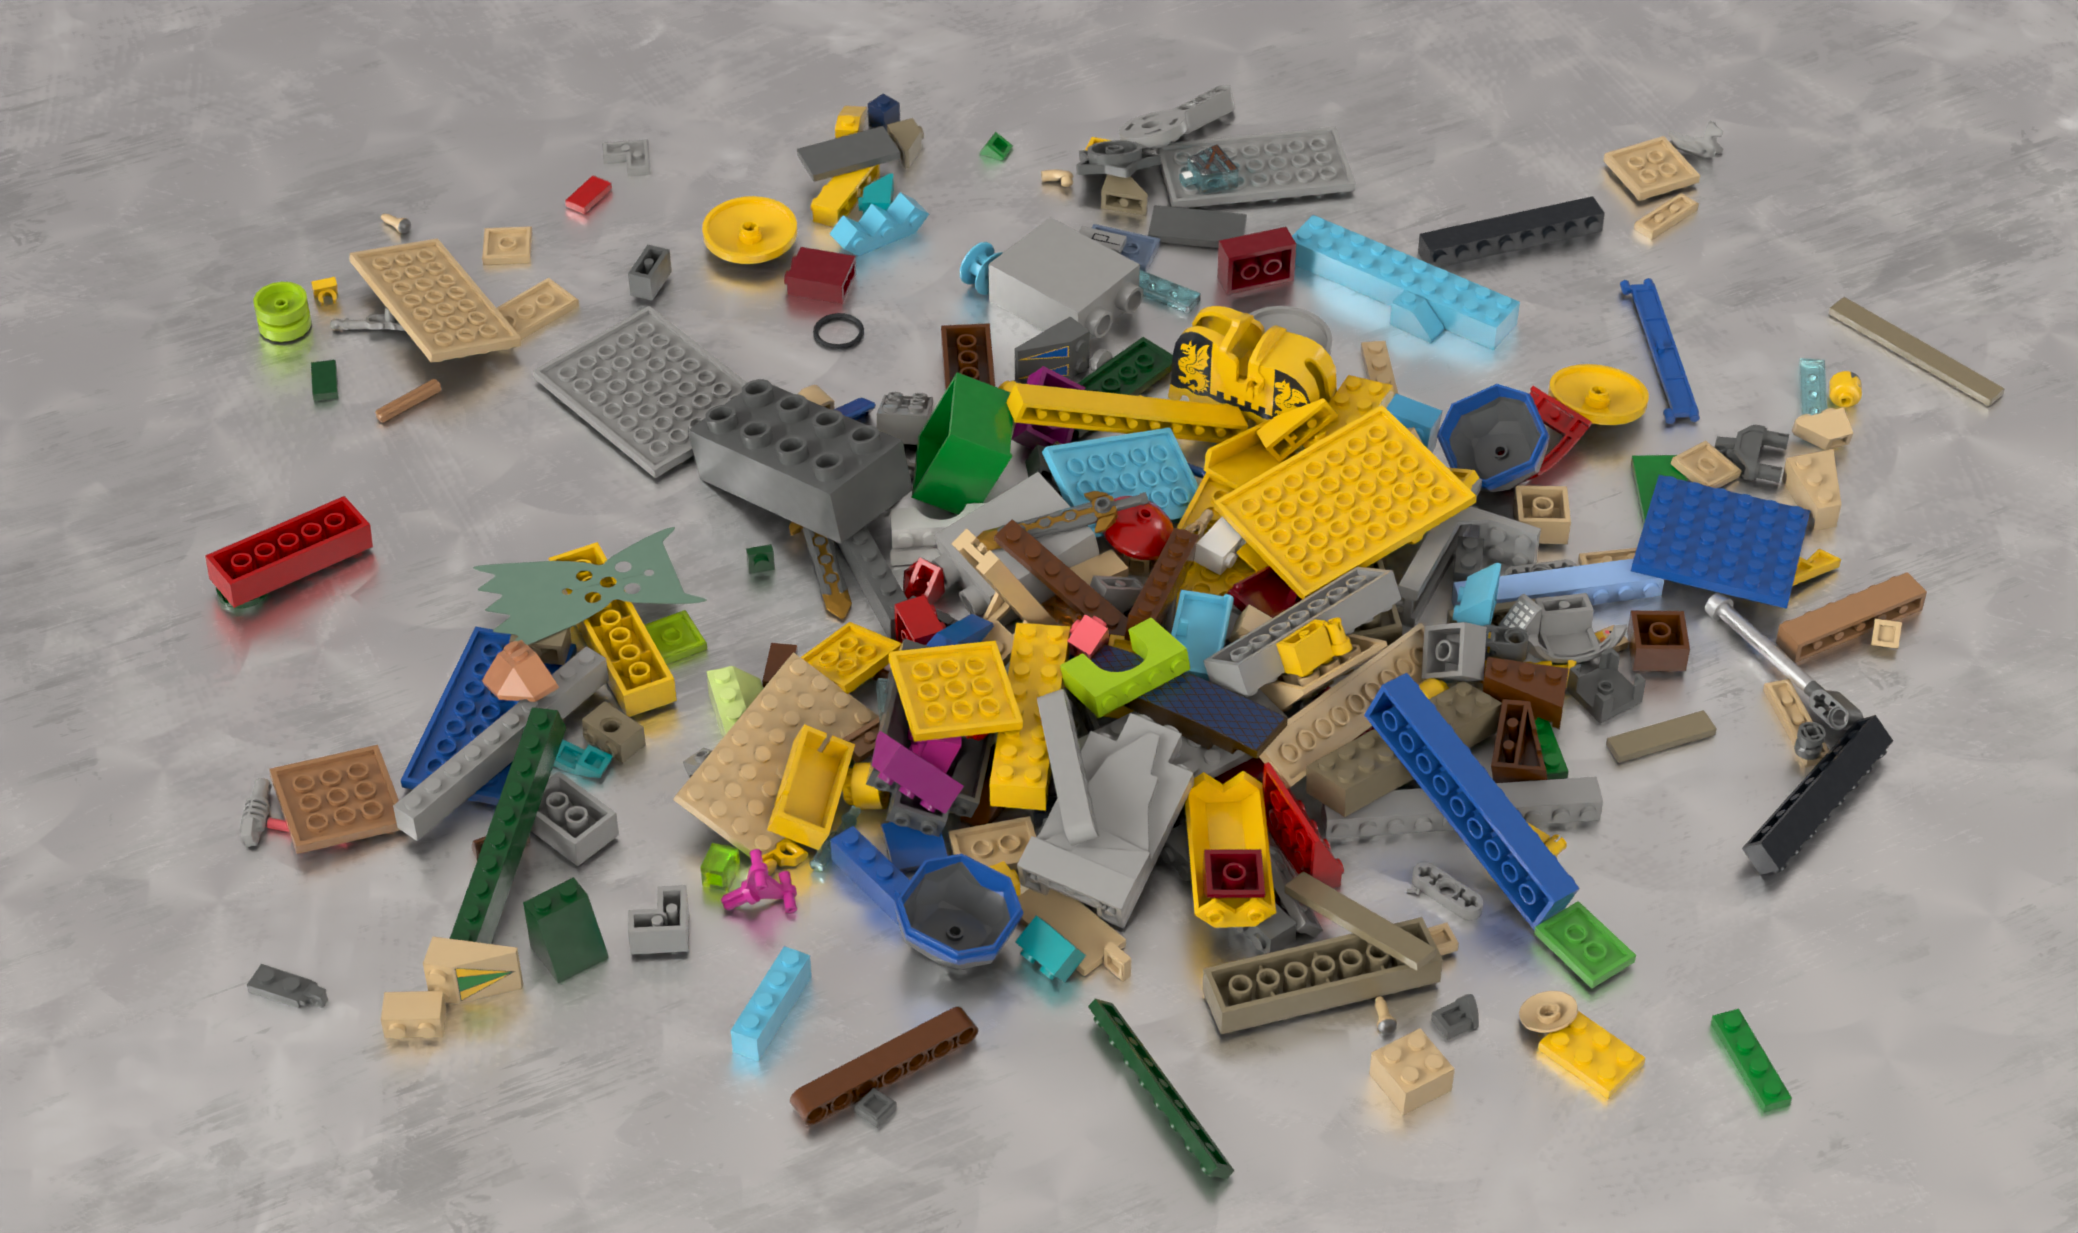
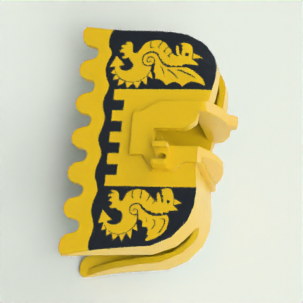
(1238, 364)

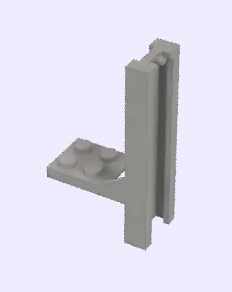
(1503, 541)

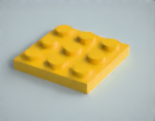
(851, 655)

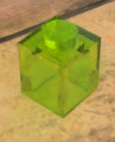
(720, 867)

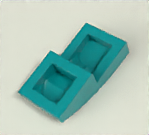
(587, 762)

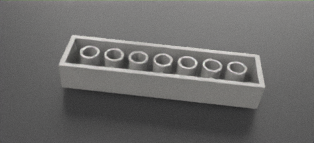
(1255, 657)

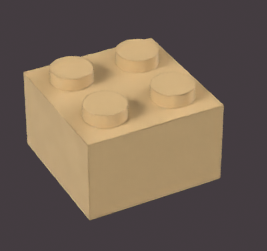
(1546, 509)
(1411, 1071)

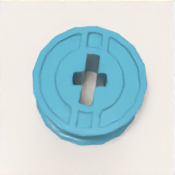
(976, 266)

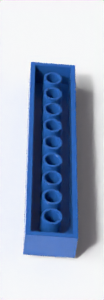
(1471, 800)

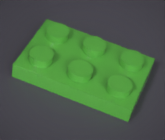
(1585, 944)

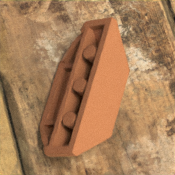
(519, 674)

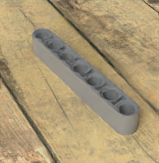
(1067, 767)

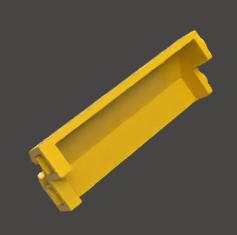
(1228, 818)

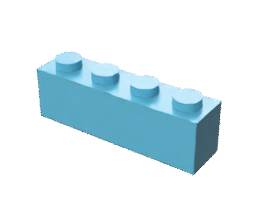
(771, 1003)

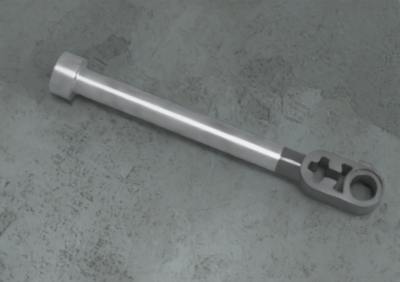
(1721, 607)

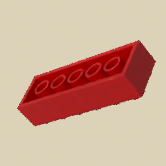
(289, 551)

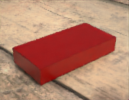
(588, 194)

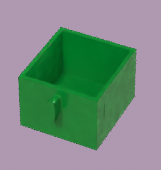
(963, 445)

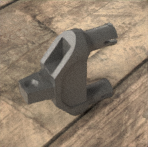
(1745, 451)

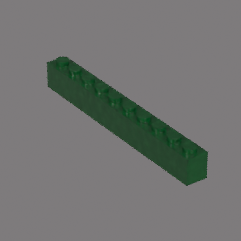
(510, 827)

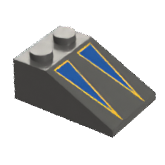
(1059, 348)

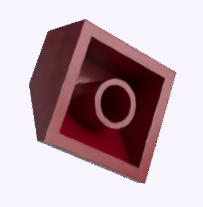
(1233, 873)

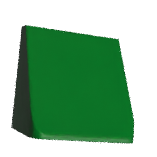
(996, 147)

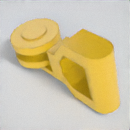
(777, 857)

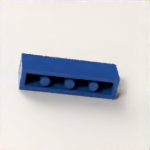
(868, 869)

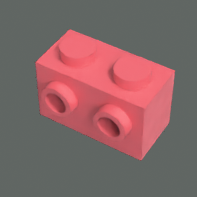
(1088, 636)

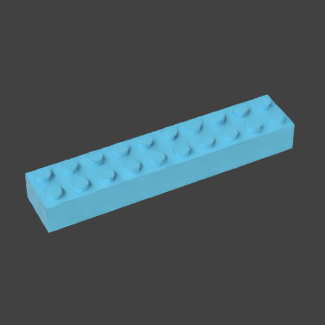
(1386, 272)

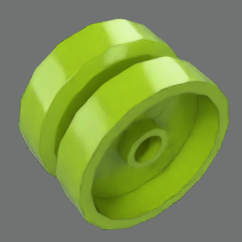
(282, 311)

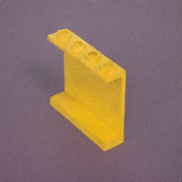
(1240, 458)

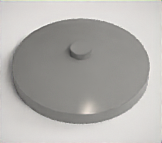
(1297, 322)

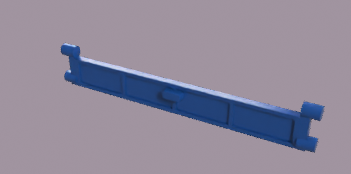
(1663, 351)

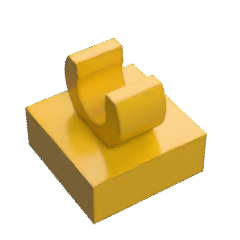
(324, 288)

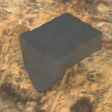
(1457, 1016)

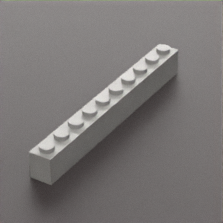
(494, 748)
(1415, 812)

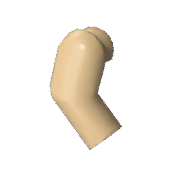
(1057, 175)

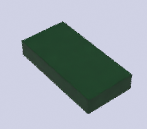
(324, 380)

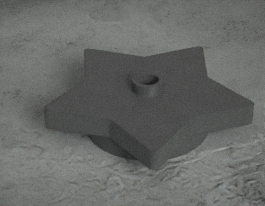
(1115, 158)

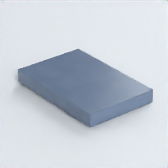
(1137, 247)

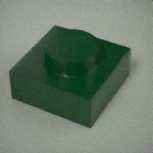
(760, 559)

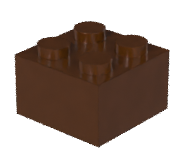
(1658, 640)

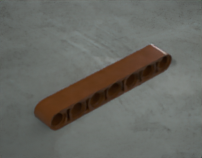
(883, 1065)

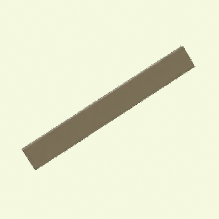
(1916, 351)

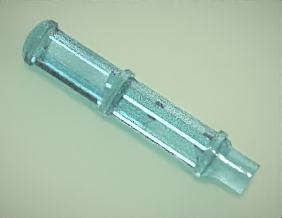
(849, 819)

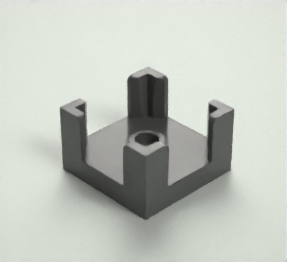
(1605, 689)

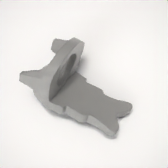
(1700, 146)

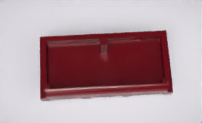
(1265, 592)

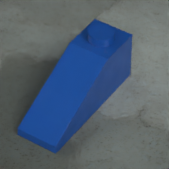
(967, 630)

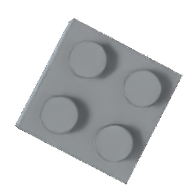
(1454, 652)

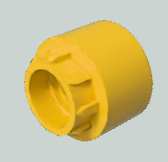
(862, 795)

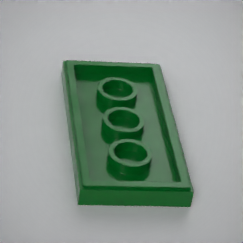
(1646, 472)

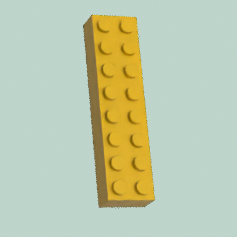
(617, 633)
(1021, 757)

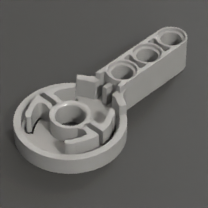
(1162, 127)

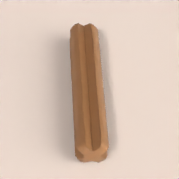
(408, 400)

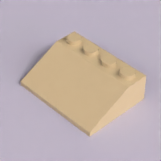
(1292, 688)

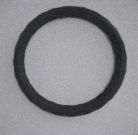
(838, 346)

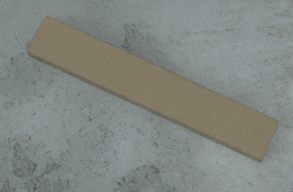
(1360, 921)

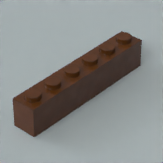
(1164, 579)

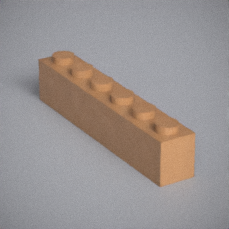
(1850, 617)

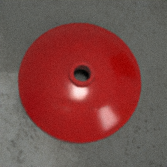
(1140, 531)

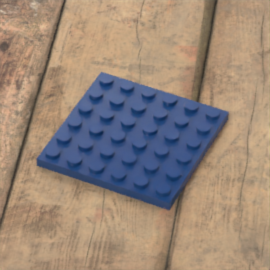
(1721, 541)

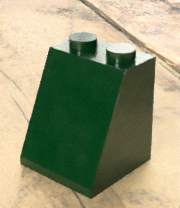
(564, 930)

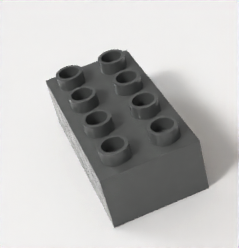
(800, 460)

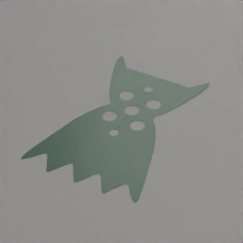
(540, 609)

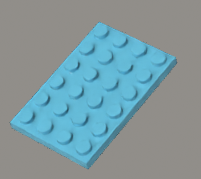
(1125, 467)

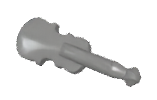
(372, 322)

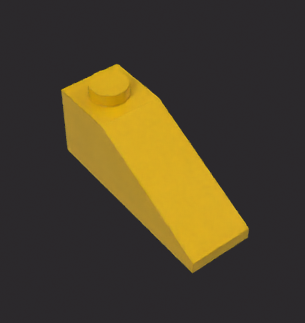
(850, 120)
(1295, 427)

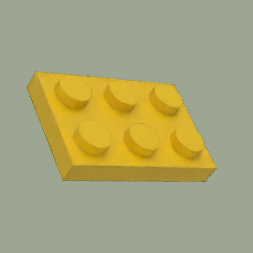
(1592, 1055)

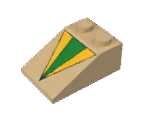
(471, 969)

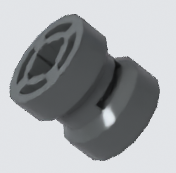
(1809, 740)

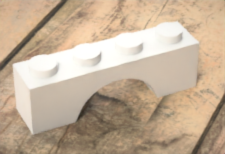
(913, 529)

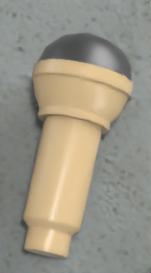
(402, 225)
(1386, 1023)

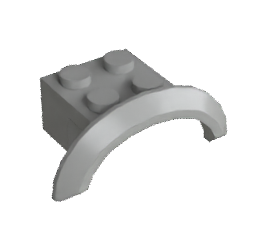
(1568, 631)

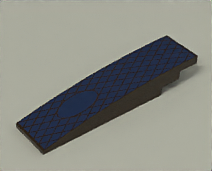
(1200, 708)

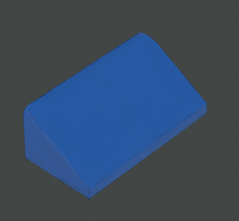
(857, 408)

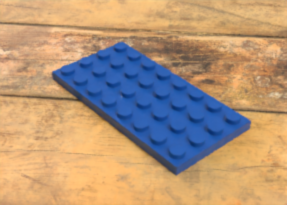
(466, 712)

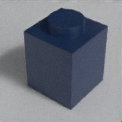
(883, 111)

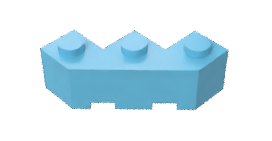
(880, 226)

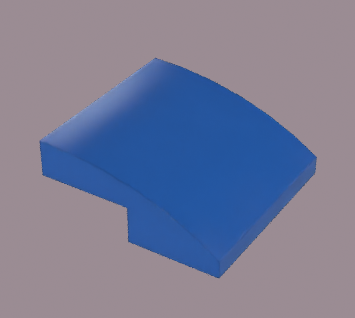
(911, 847)

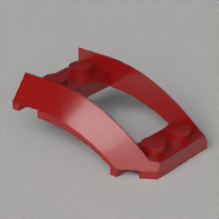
(1561, 420)

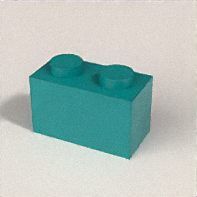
(1050, 949)

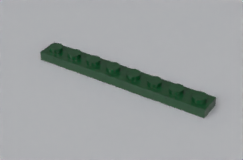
(1164, 1094)

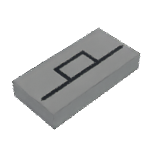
(1111, 240)

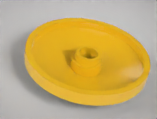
(749, 230)
(1600, 393)

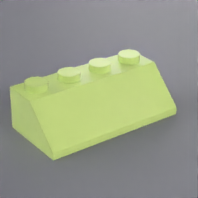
(731, 694)

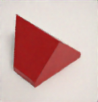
(924, 579)

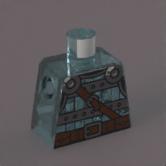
(1210, 171)

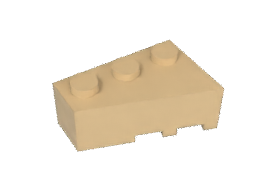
(1815, 487)

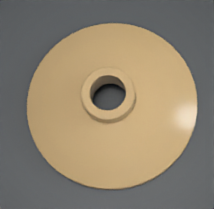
(1548, 1011)

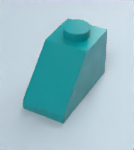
(878, 193)

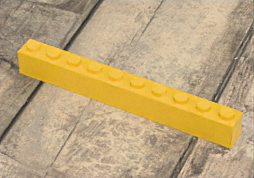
(1123, 413)

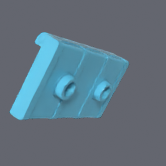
(1201, 626)

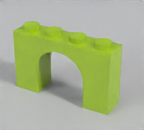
(1107, 690)

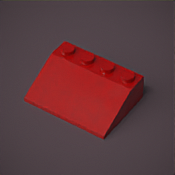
(1297, 833)

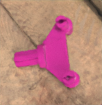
(762, 886)

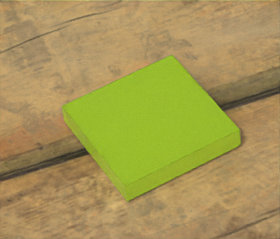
(676, 637)

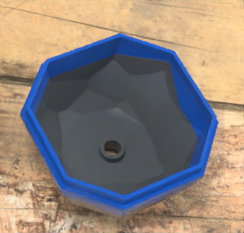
(1493, 423)
(960, 899)

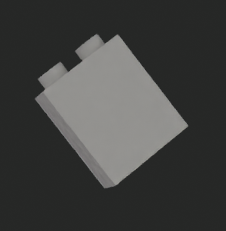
(1062, 276)
(1022, 502)

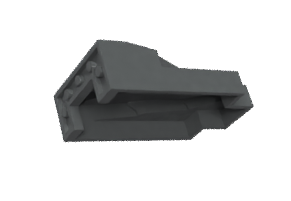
(967, 768)

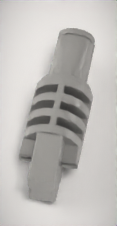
(255, 812)

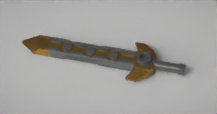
(1100, 510)
(828, 571)

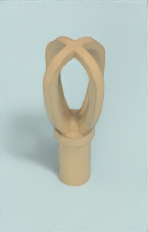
(1201, 523)

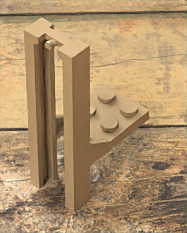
(1008, 593)

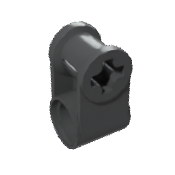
(1507, 643)

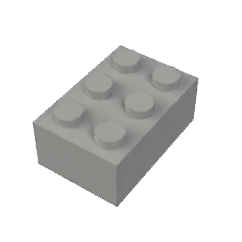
(573, 820)

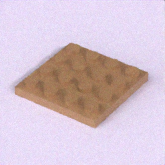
(336, 798)

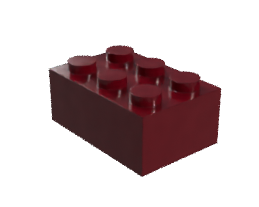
(1256, 260)

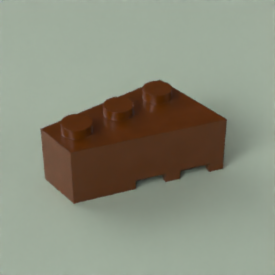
(1528, 682)
(1517, 746)

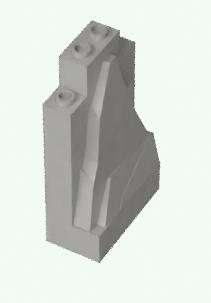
(1135, 807)

